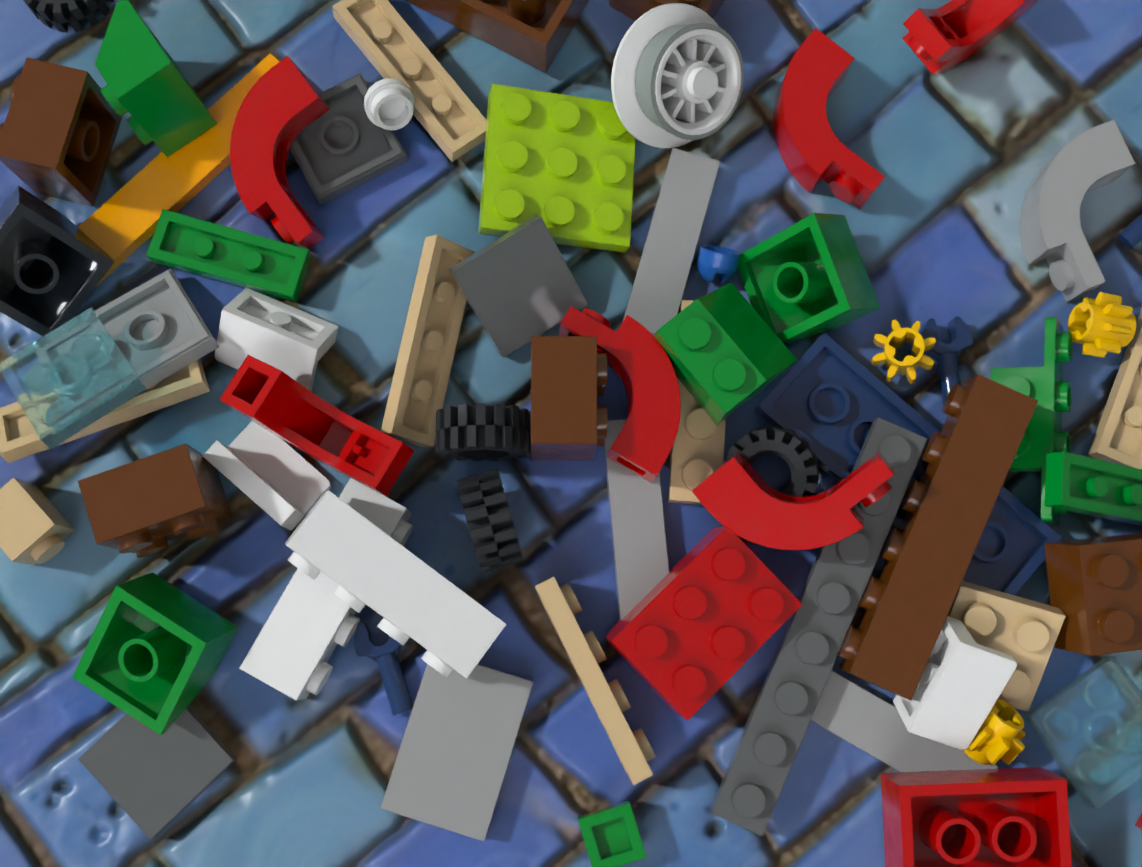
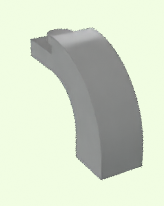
(1053, 202)

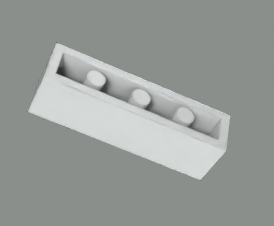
(395, 584)
(310, 619)

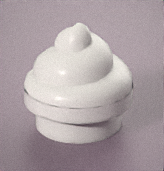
(389, 104)

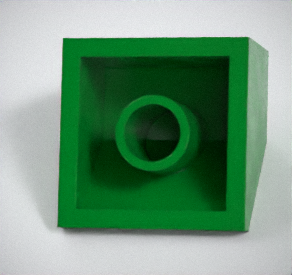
(148, 84)
(808, 278)
(723, 351)
(153, 650)

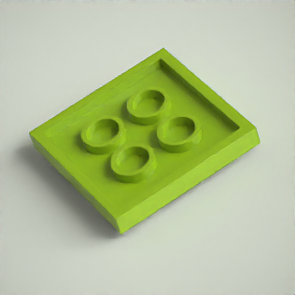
(558, 162)

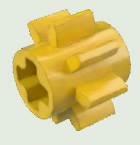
(1102, 324)
(895, 340)
(998, 736)

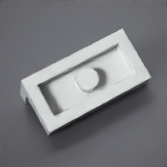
(274, 335)
(270, 474)
(956, 688)

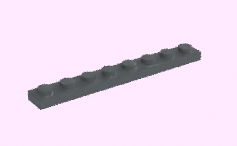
(812, 643)

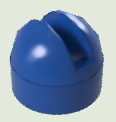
(717, 260)

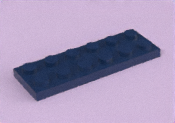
(833, 405)

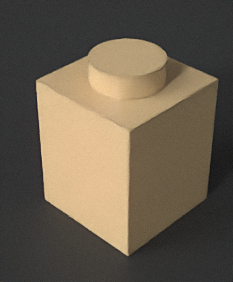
(30, 524)

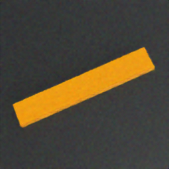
(170, 181)

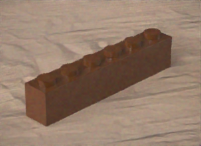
(937, 535)

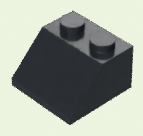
(45, 264)

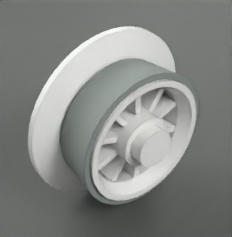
(676, 76)

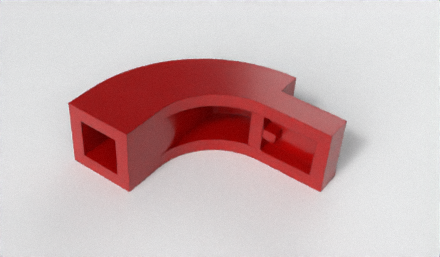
(959, 29)
(803, 128)
(261, 138)
(649, 386)
(316, 426)
(789, 522)

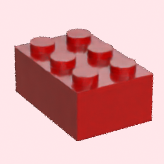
(703, 621)
(976, 818)

